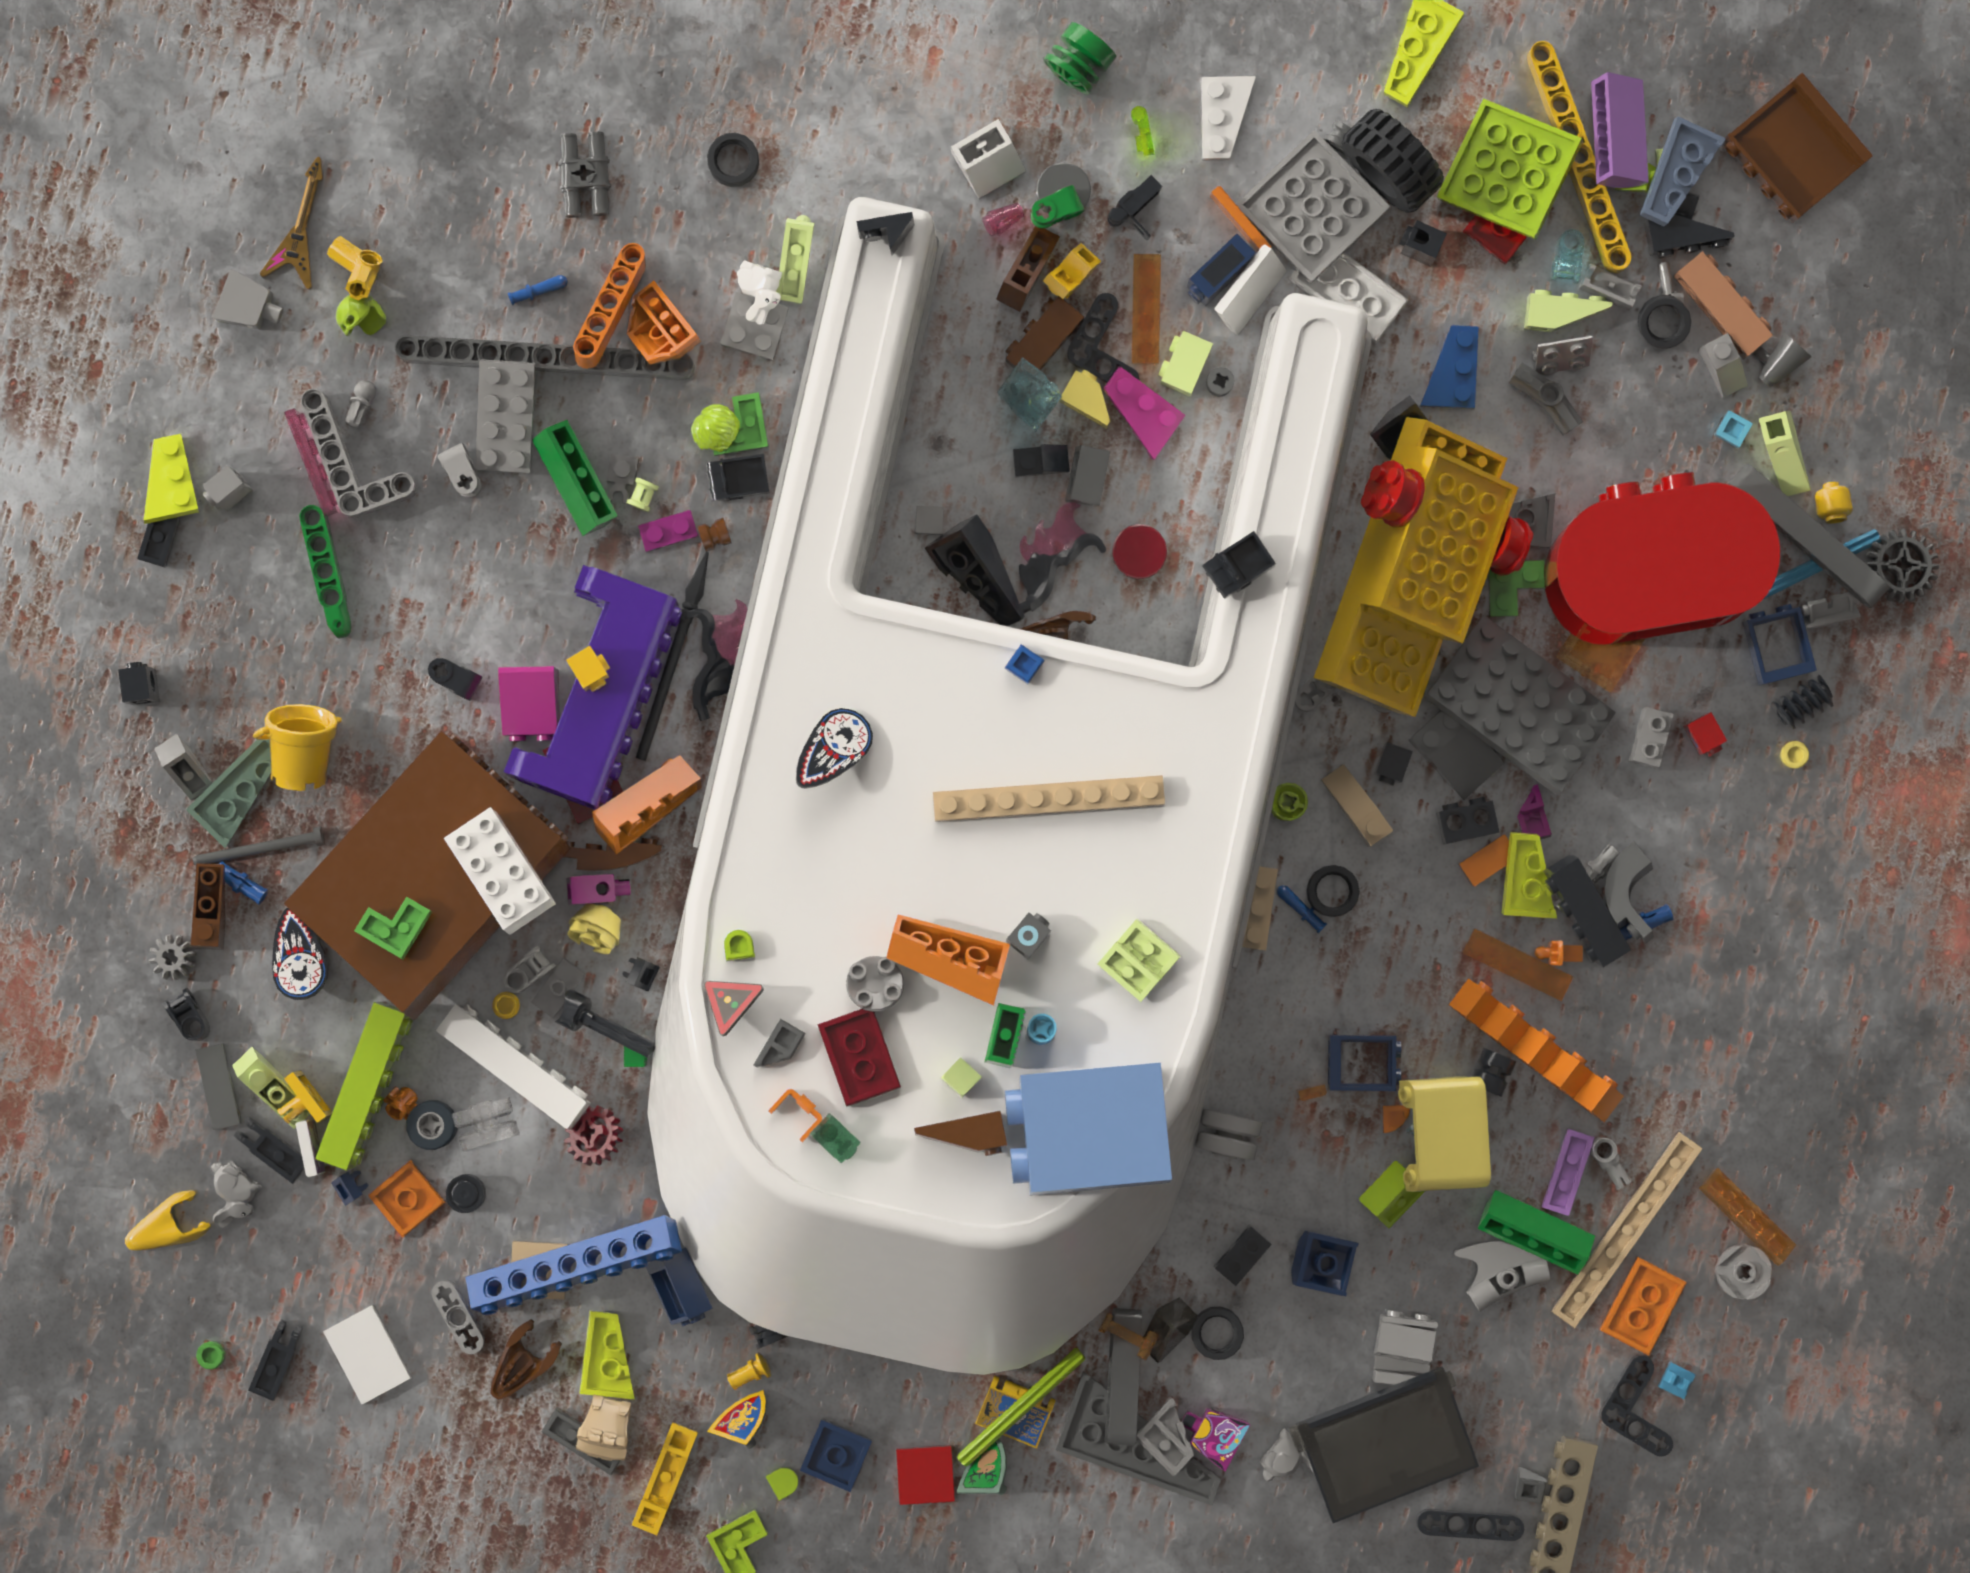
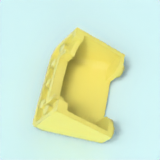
(1448, 1133)

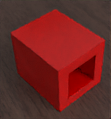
(1705, 734)

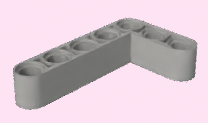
(344, 464)

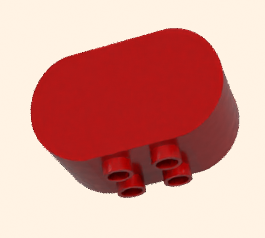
(1661, 560)

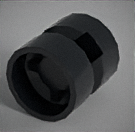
(1494, 1083)

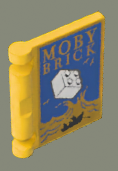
(997, 1401)

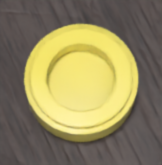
(1794, 754)

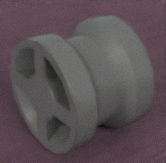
(1335, 138)
(1220, 386)

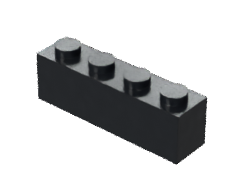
(1586, 910)

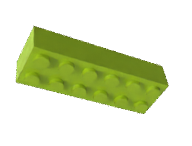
(363, 1086)

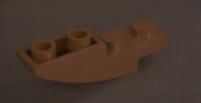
(595, 859)

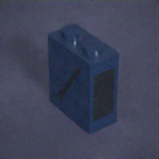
(1220, 270)

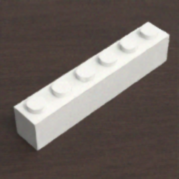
(513, 1066)

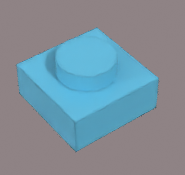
(1733, 429)

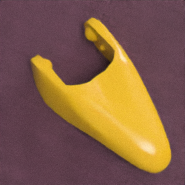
(160, 1229)

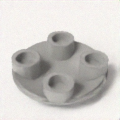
(875, 983)

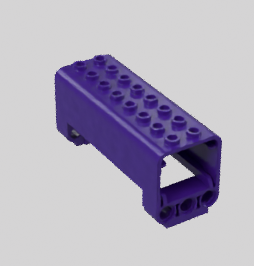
(599, 723)

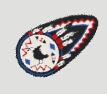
(833, 747)
(297, 959)

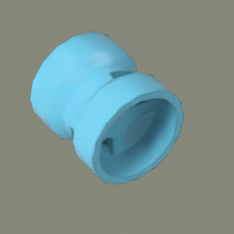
(1043, 1025)

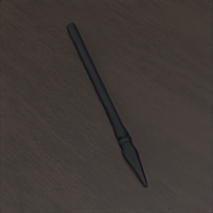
(693, 595)

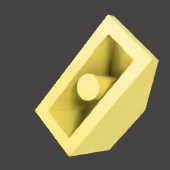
(1086, 397)

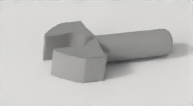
(1667, 285)

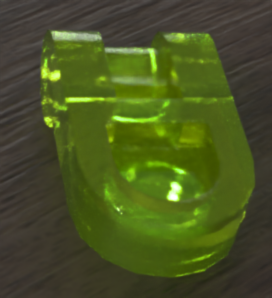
(1144, 140)

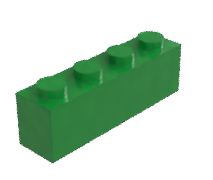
(574, 477)
(1536, 1232)

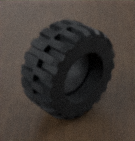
(1392, 160)

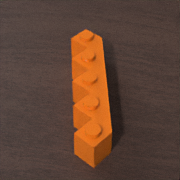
(1536, 1049)

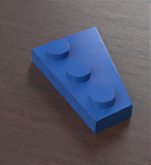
(1455, 371)

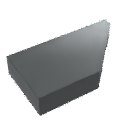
(780, 1044)

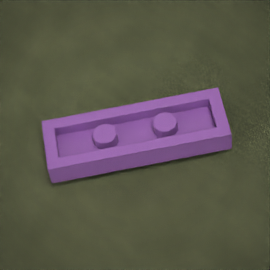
(1567, 1172)

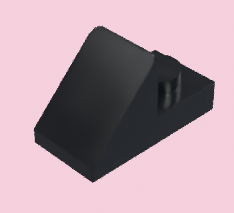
(894, 226)
(1041, 460)

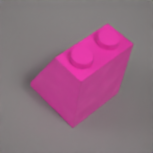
(529, 702)

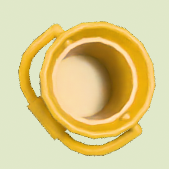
(299, 744)

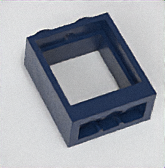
(1782, 612)
(1334, 1063)
(679, 1289)

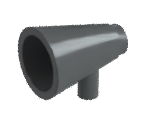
(1783, 360)

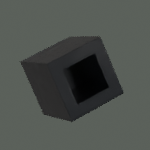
(1392, 764)

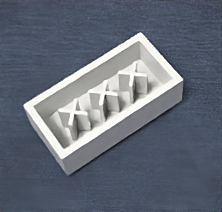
(500, 871)

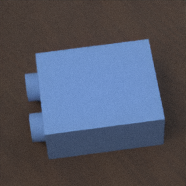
(1090, 1129)

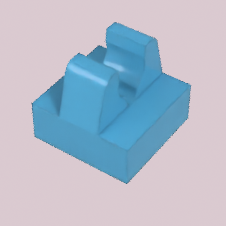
(1676, 1380)

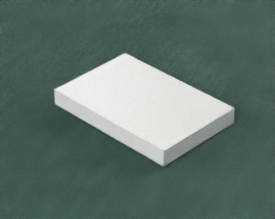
(1250, 289)
(367, 1354)

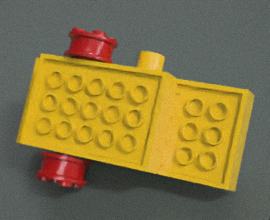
(1421, 564)

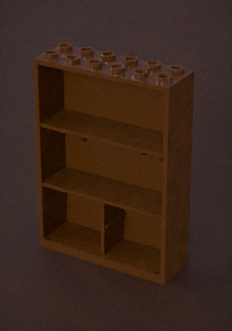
(403, 854)

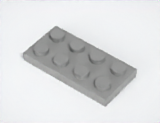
(505, 416)

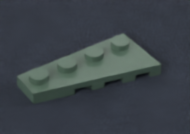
(231, 795)

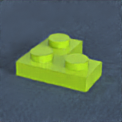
(731, 1540)

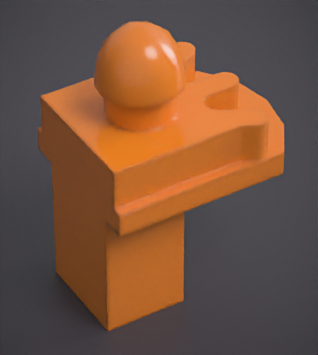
(1559, 953)

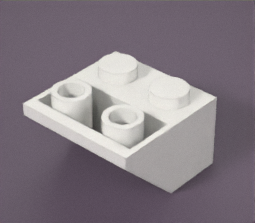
(988, 159)

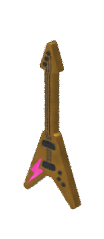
(294, 247)

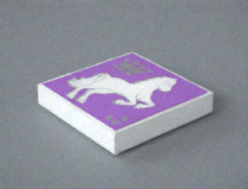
(309, 1147)

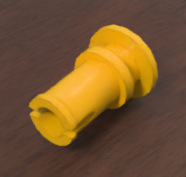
(749, 1372)

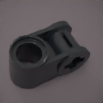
(458, 680)
(184, 1011)

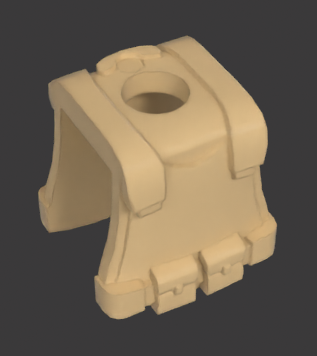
(605, 1429)

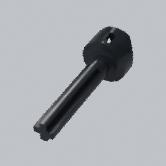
(578, 1013)

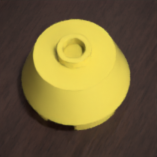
(595, 927)

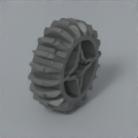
(1924, 565)

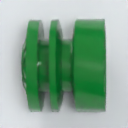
(1076, 63)

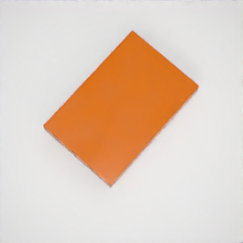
(1642, 1306)

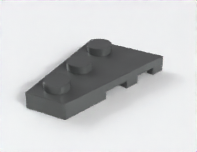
(1539, 516)

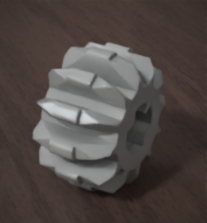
(180, 952)

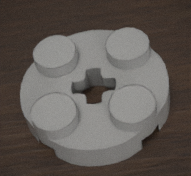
(1727, 1271)

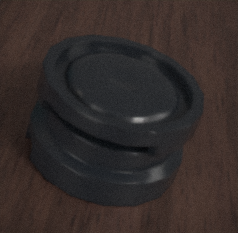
(465, 1193)
(765, 1336)

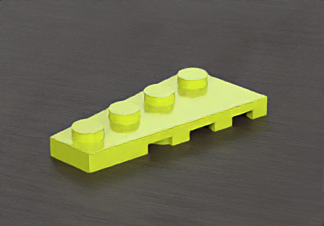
(1422, 42)

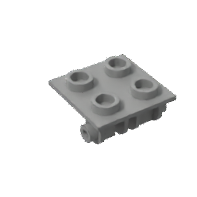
(1563, 355)

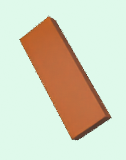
(1238, 218)

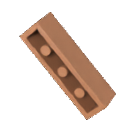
(1723, 305)

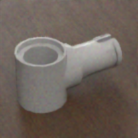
(1611, 1162)

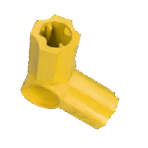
(362, 264)

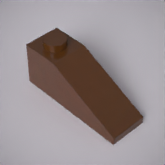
(1027, 268)
(973, 1133)

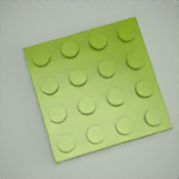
(1509, 169)

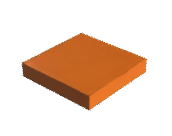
(406, 1198)

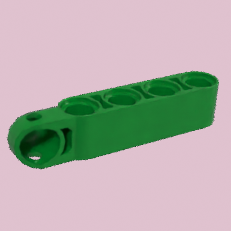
(339, 611)

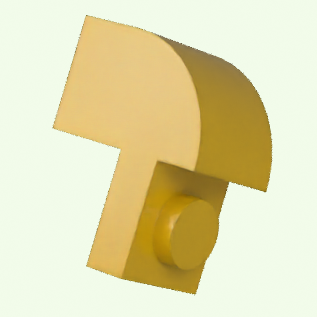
(1072, 272)

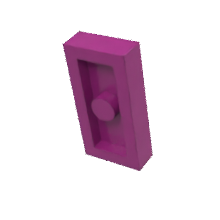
(668, 531)

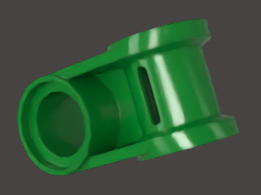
(1061, 206)

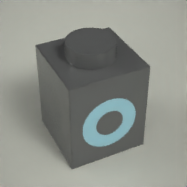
(1029, 934)

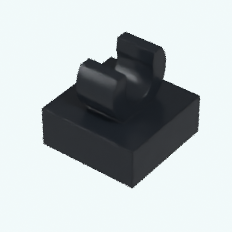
(642, 973)

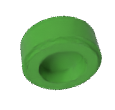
(210, 1355)

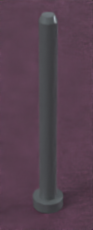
(316, 836)

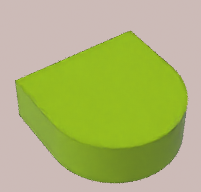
(738, 946)
(783, 1481)

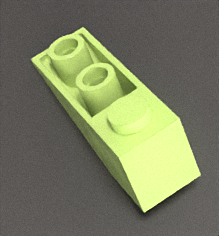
(1552, 312)
(1785, 452)
(266, 1083)

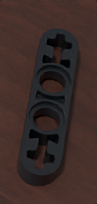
(1470, 1520)

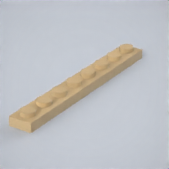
(1048, 798)
(1626, 1229)

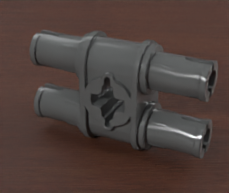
(596, 183)

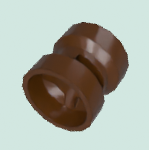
(715, 534)

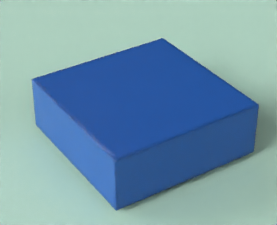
(1024, 664)

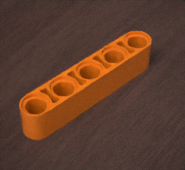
(609, 294)

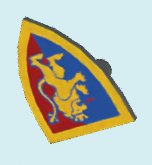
(741, 1420)

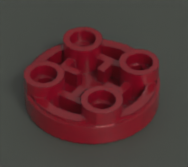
(1139, 551)

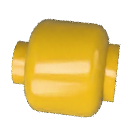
(1833, 503)

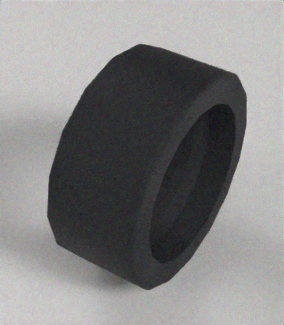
(715, 148)
(1679, 336)
(1352, 883)
(1232, 1348)

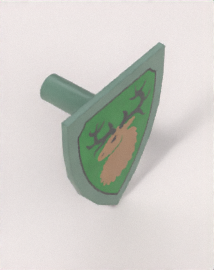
(986, 1472)

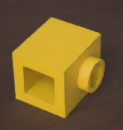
(589, 669)

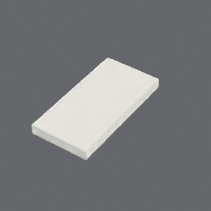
(1355, 285)

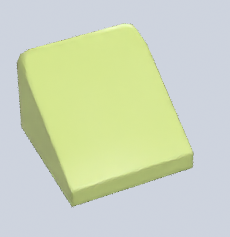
(961, 1077)

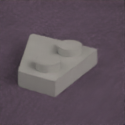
(1165, 1438)

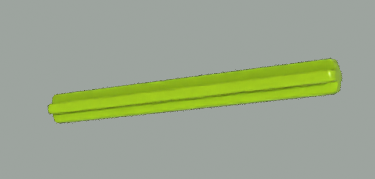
(1021, 1407)

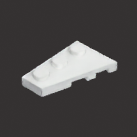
(1222, 113)

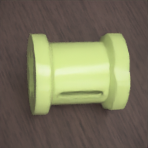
(642, 504)

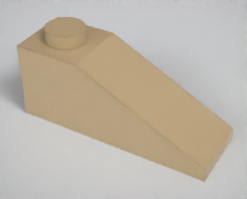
(1357, 806)

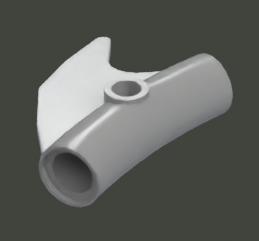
(1493, 1262)

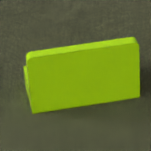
(1388, 1195)

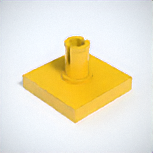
(306, 1098)

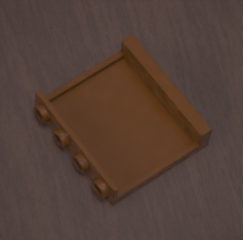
(1797, 148)

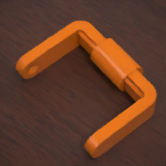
(805, 1103)

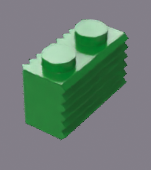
(1005, 1035)

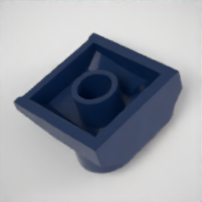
(1323, 1263)

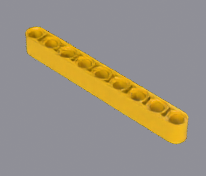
(1578, 171)

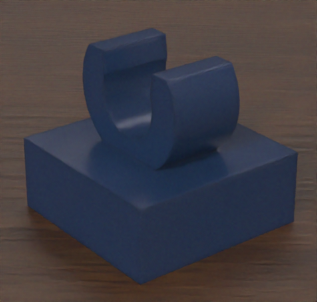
(347, 1188)

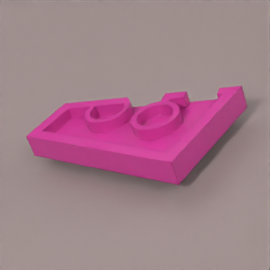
(1144, 410)

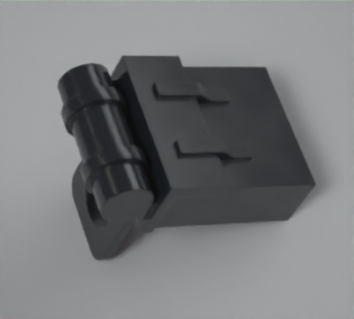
(1133, 203)
(737, 477)
(1239, 565)

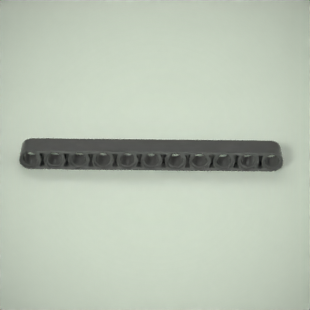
(532, 352)

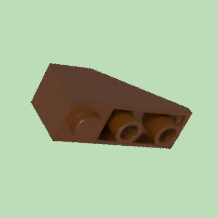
(209, 907)

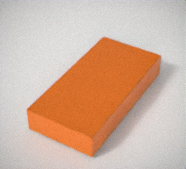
(1486, 861)

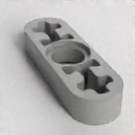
(475, 1331)

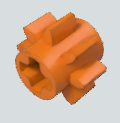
(400, 1102)

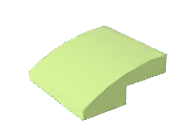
(1139, 960)

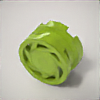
(1289, 802)

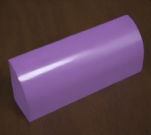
(1619, 131)

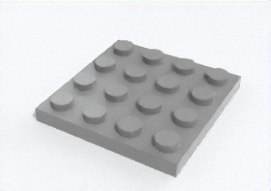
(1313, 206)

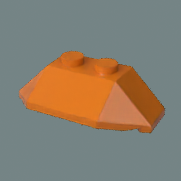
(659, 327)

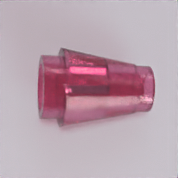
(1002, 218)

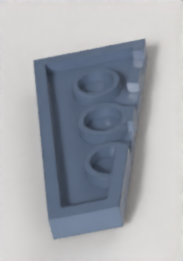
(1680, 165)

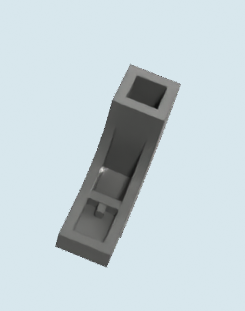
(1621, 878)

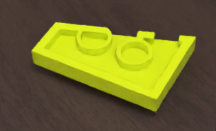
(170, 483)
(1524, 879)
(605, 1361)

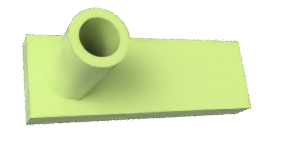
(795, 258)

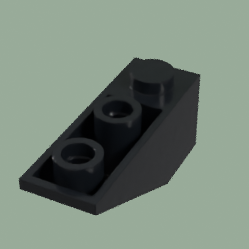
(1683, 235)

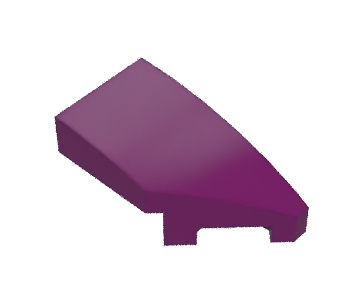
(1532, 815)

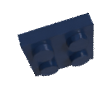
(836, 1455)

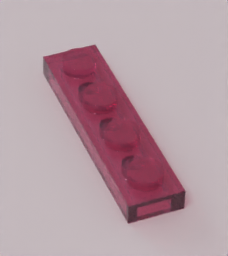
(308, 452)

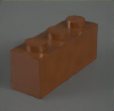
(1046, 335)

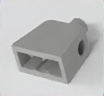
(245, 303)

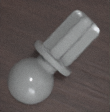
(364, 392)

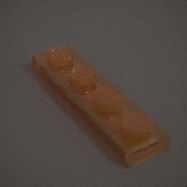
(1146, 308)
(1517, 964)
(1747, 1216)

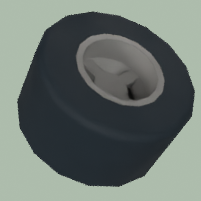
(429, 1133)

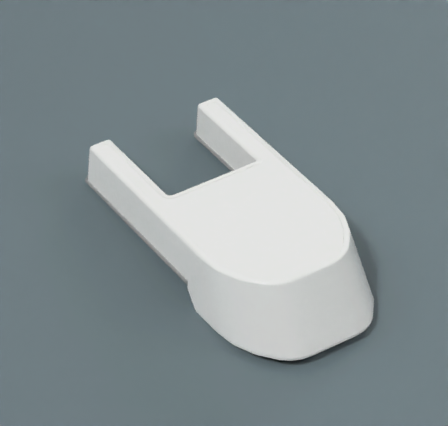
(911, 1238)

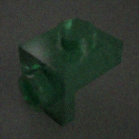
(835, 1138)

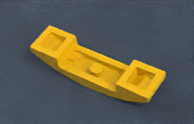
(664, 1478)

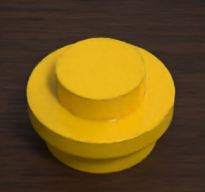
(506, 1005)

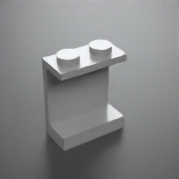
(1394, 1370)

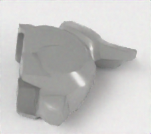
(235, 1189)
(1282, 1458)

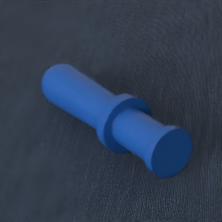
(552, 284)
(1297, 904)

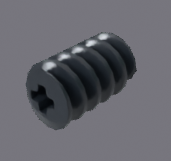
(1803, 702)

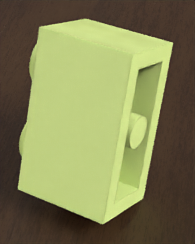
(1185, 364)

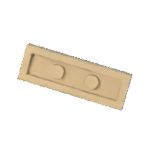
(1261, 909)

